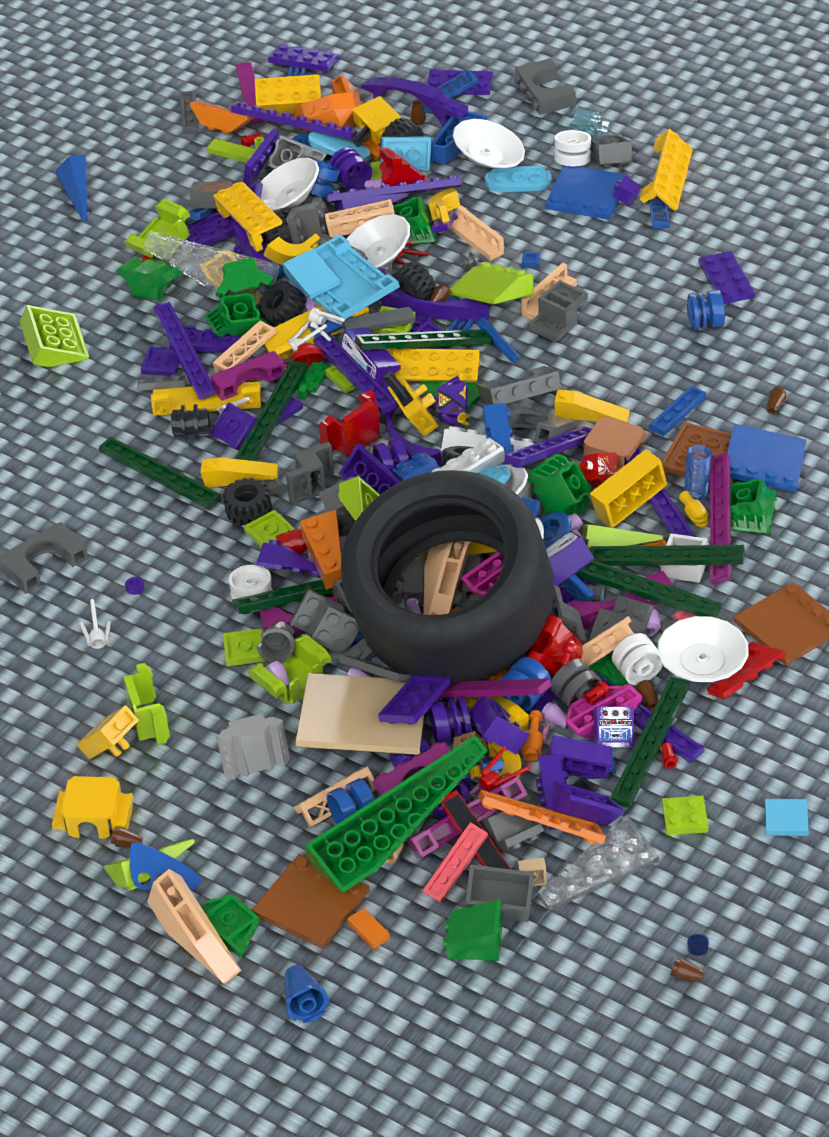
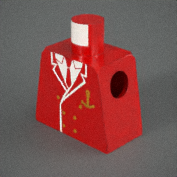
(599, 467)

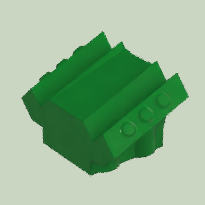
(419, 219)
(242, 277)
(148, 278)
(234, 315)
(560, 486)
(751, 506)

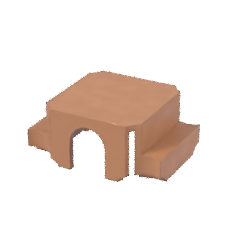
(614, 436)

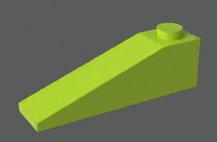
(615, 537)
(121, 873)

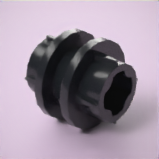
(190, 422)

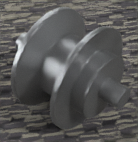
(469, 261)

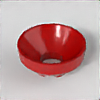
(308, 354)

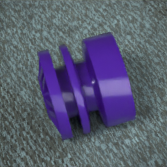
(352, 167)
(449, 720)

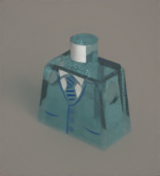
(589, 121)

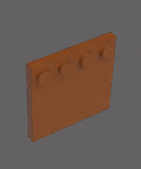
(691, 435)
(787, 622)
(308, 903)

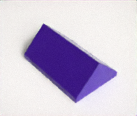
(585, 804)

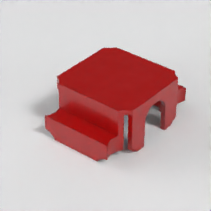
(359, 426)

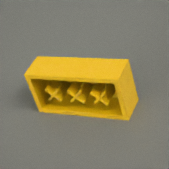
(286, 93)
(628, 489)

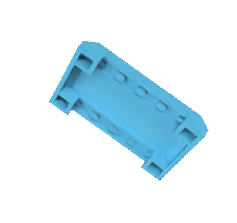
(359, 280)

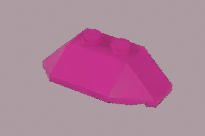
(484, 575)
(581, 714)

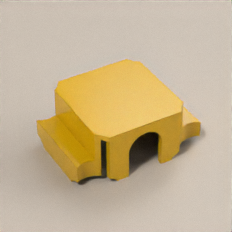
(94, 802)

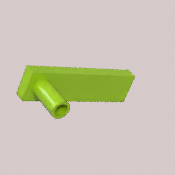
(232, 150)

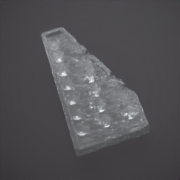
(202, 261)

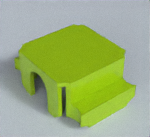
(171, 224)
(307, 658)
(151, 718)

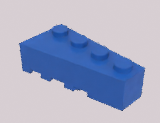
(443, 146)

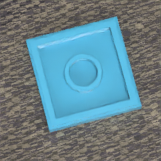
(786, 817)

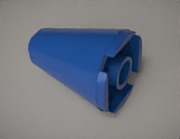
(304, 995)

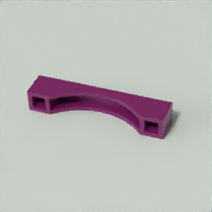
(589, 610)
(444, 830)

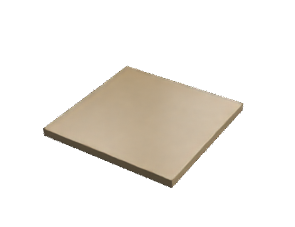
(344, 716)

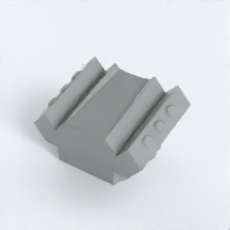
(289, 150)
(252, 745)

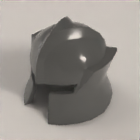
(277, 643)

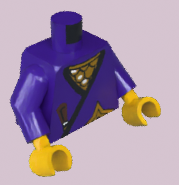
(452, 400)

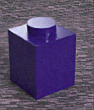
(626, 190)

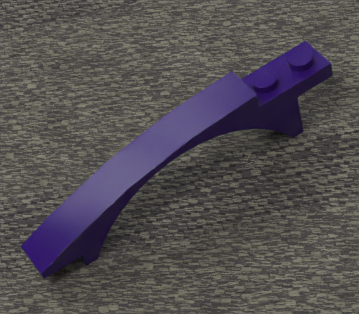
(432, 97)
(460, 309)
(411, 448)

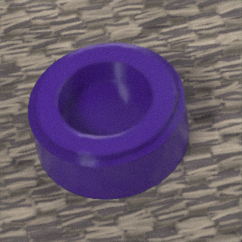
(134, 585)

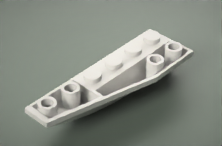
(471, 438)
(476, 459)

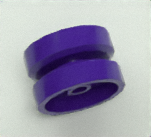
(391, 454)

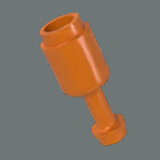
(533, 745)

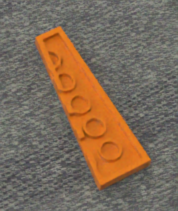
(588, 830)

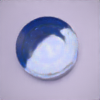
(697, 944)

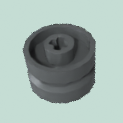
(573, 681)

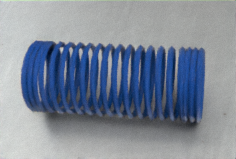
(705, 486)

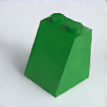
(474, 932)

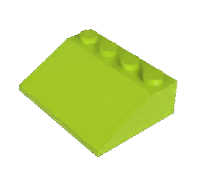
(493, 283)
(52, 337)
(356, 495)

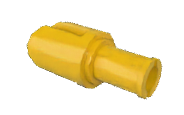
(694, 509)

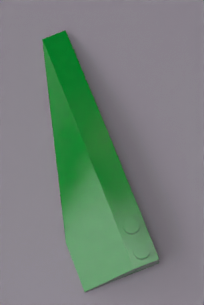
(373, 833)

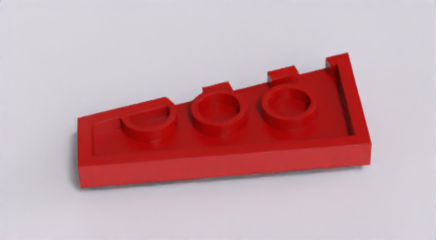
(759, 658)

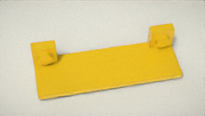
(670, 170)
(247, 210)
(288, 329)
(435, 364)
(170, 399)

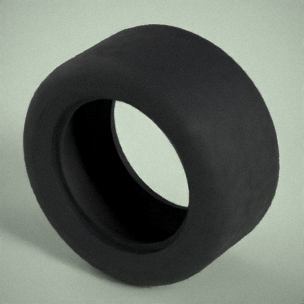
(433, 512)

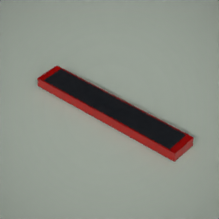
(461, 816)

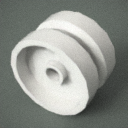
(572, 148)
(249, 581)
(637, 658)

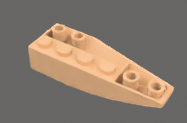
(443, 575)
(190, 926)

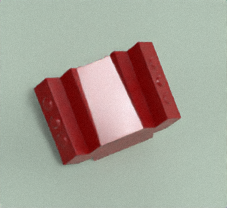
(398, 170)

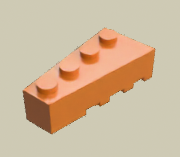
(323, 543)

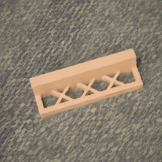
(346, 223)
(478, 234)
(530, 309)
(244, 347)
(606, 641)
(321, 796)

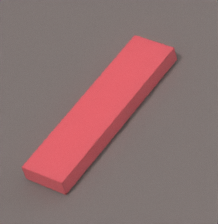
(455, 863)

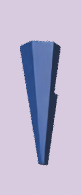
(74, 179)

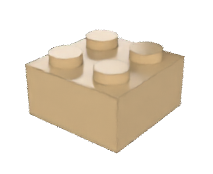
(538, 867)

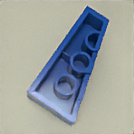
(497, 426)

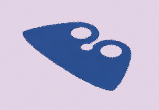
(156, 862)

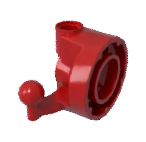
(555, 646)

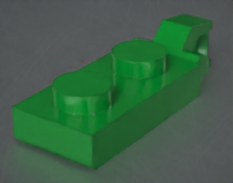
(312, 379)

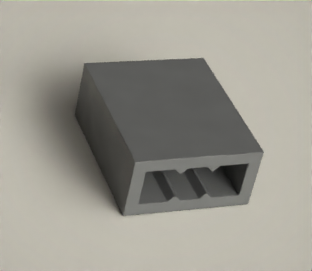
(202, 193)

